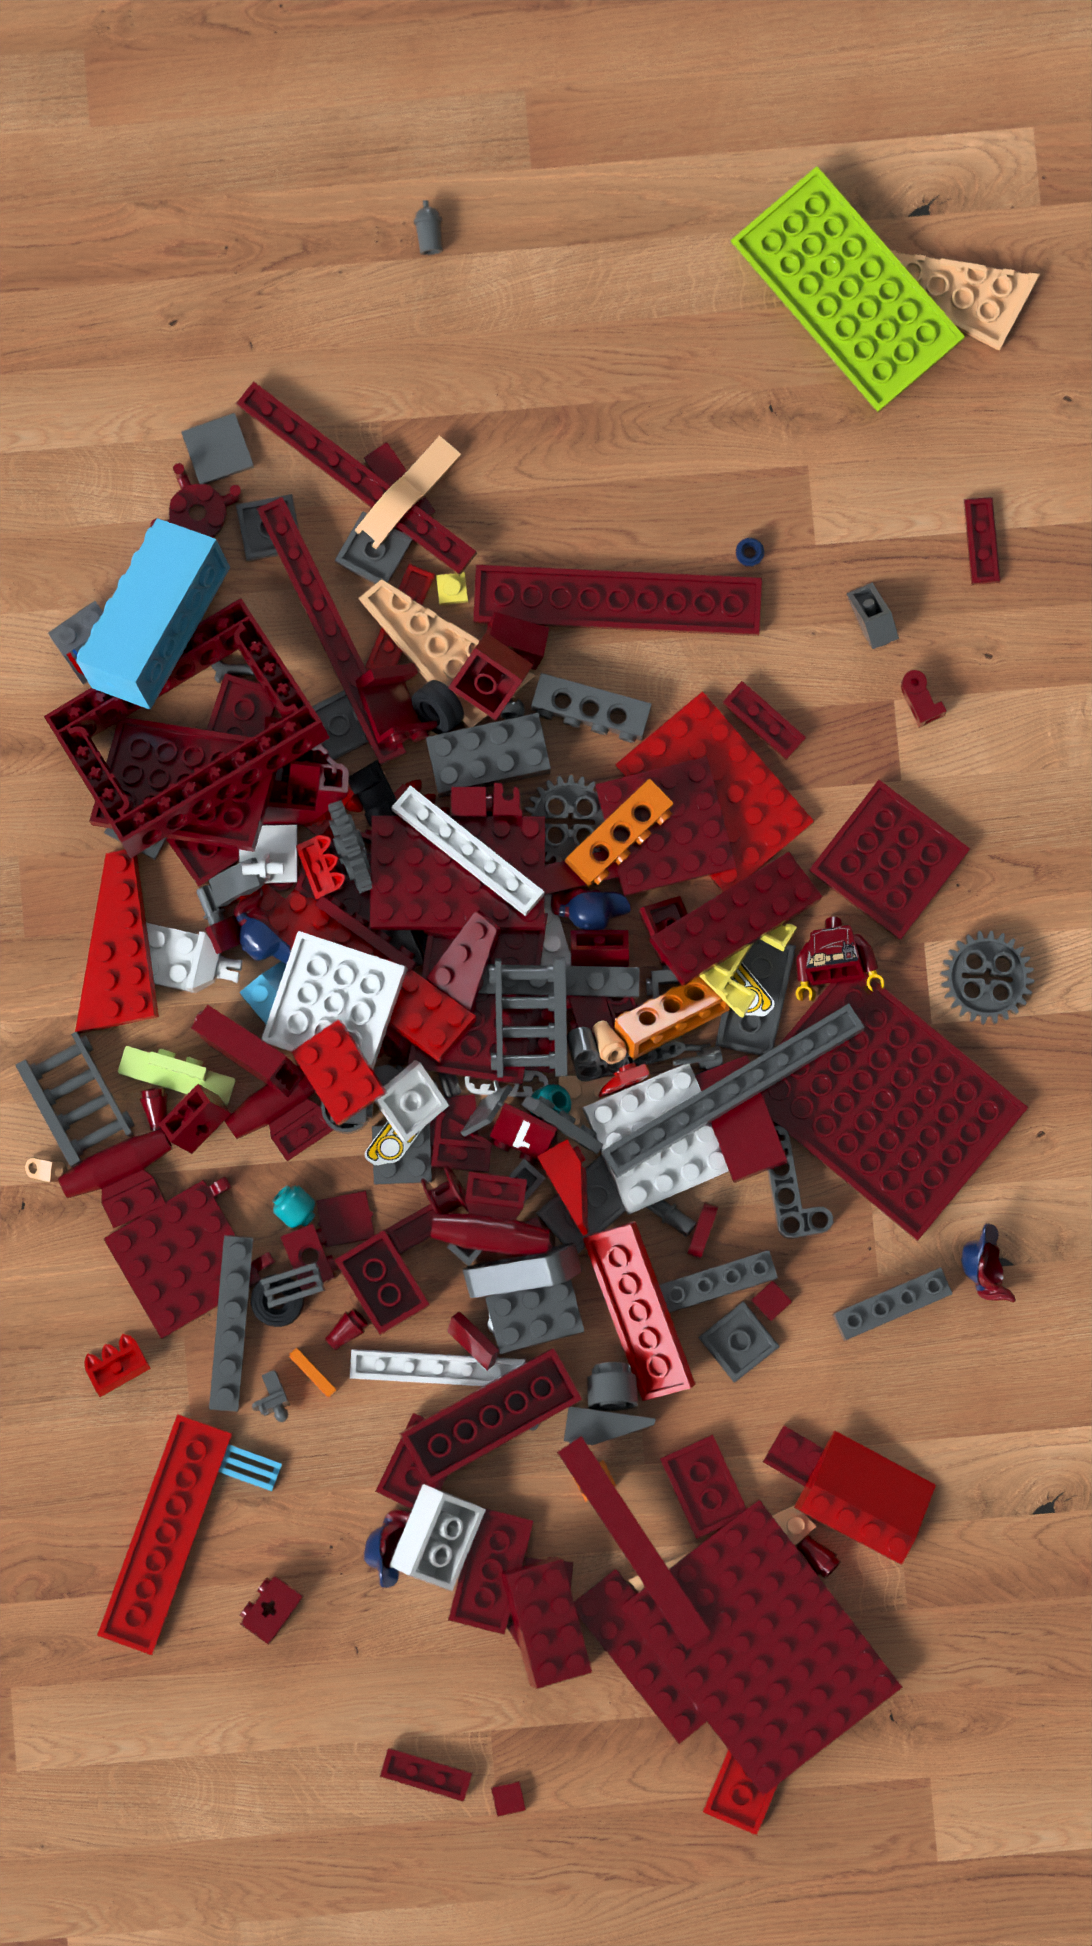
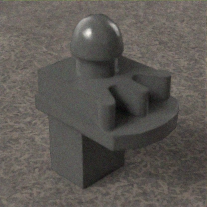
(276, 1401)

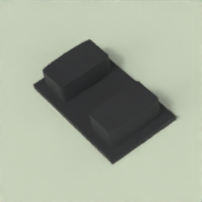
(373, 791)

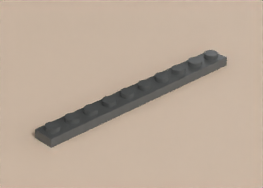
(732, 1090)

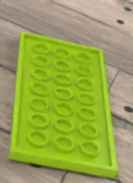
(847, 289)

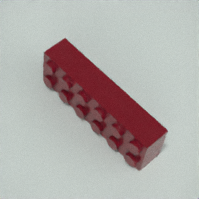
(490, 1416)

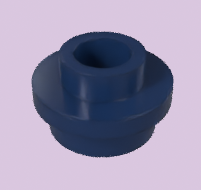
(752, 543)

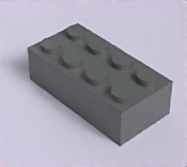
(489, 754)

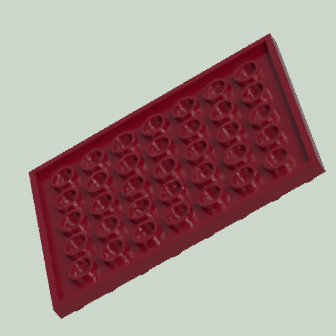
(893, 1107)
(781, 1654)

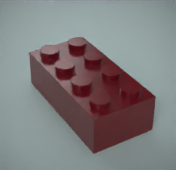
(546, 1622)

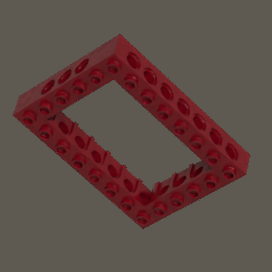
(215, 783)

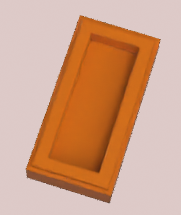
(312, 1372)

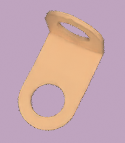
(45, 1169)

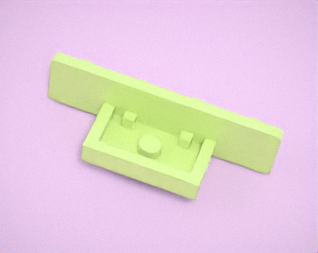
(172, 1073)

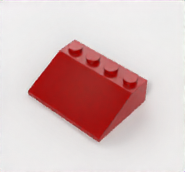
(866, 1497)

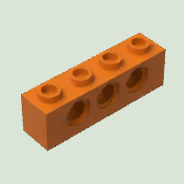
(647, 797)
(668, 1016)

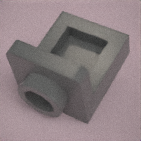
(657, 978)

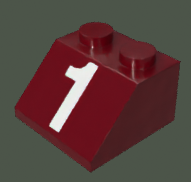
(522, 1133)

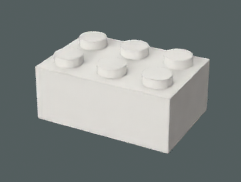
(437, 1537)

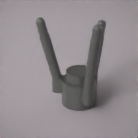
(707, 1058)

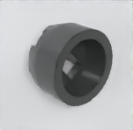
(513, 710)

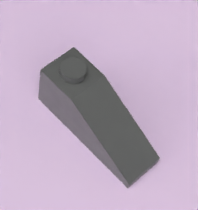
(600, 1425)

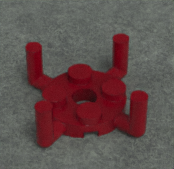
(200, 495)

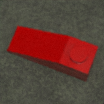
(569, 1178)

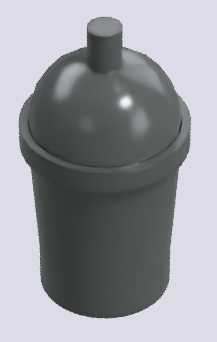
(428, 230)

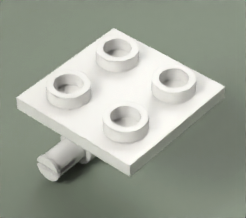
(274, 853)

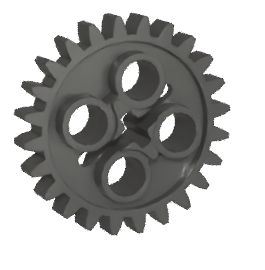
(569, 795)
(350, 846)
(985, 1003)

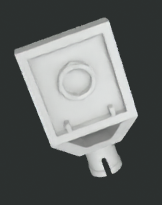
(187, 960)

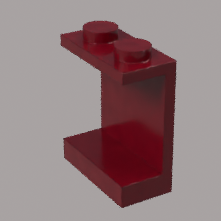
(390, 704)

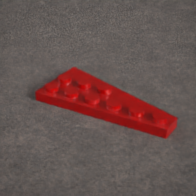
(119, 964)

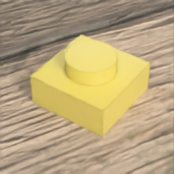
(452, 588)

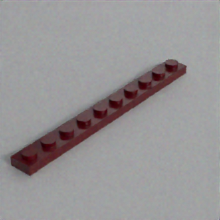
(352, 475)
(322, 615)

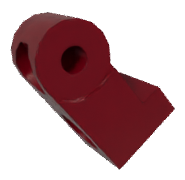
(919, 699)

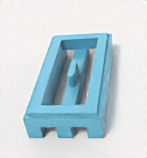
(273, 1476)

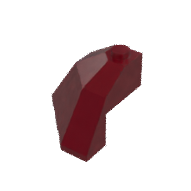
(305, 787)

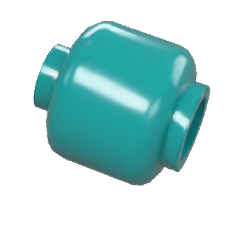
(556, 1095)
(294, 1206)

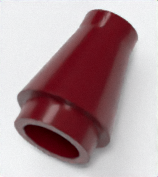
(154, 1105)
(346, 1329)
(819, 1557)

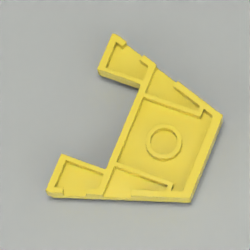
(720, 976)

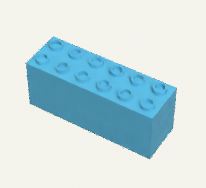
(153, 613)

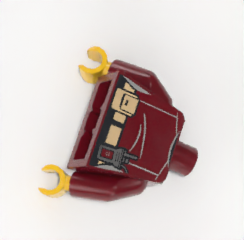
(834, 956)

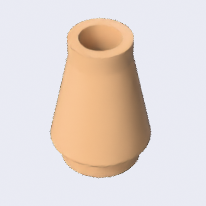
(609, 1044)

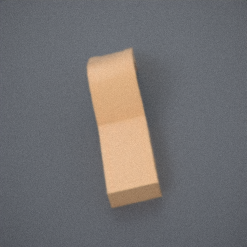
(408, 490)

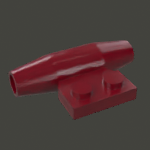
(292, 1121)
(120, 1173)
(491, 1221)

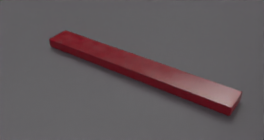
(634, 1542)

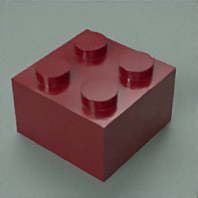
(490, 676)

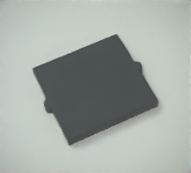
(486, 1110)

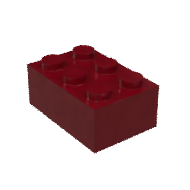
(382, 1282)

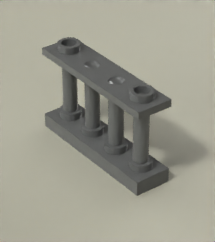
(554, 1002)
(61, 1123)

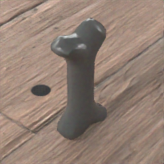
(231, 669)

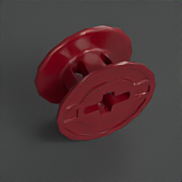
(446, 1196)

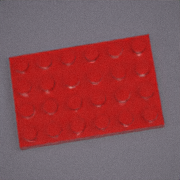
(754, 804)

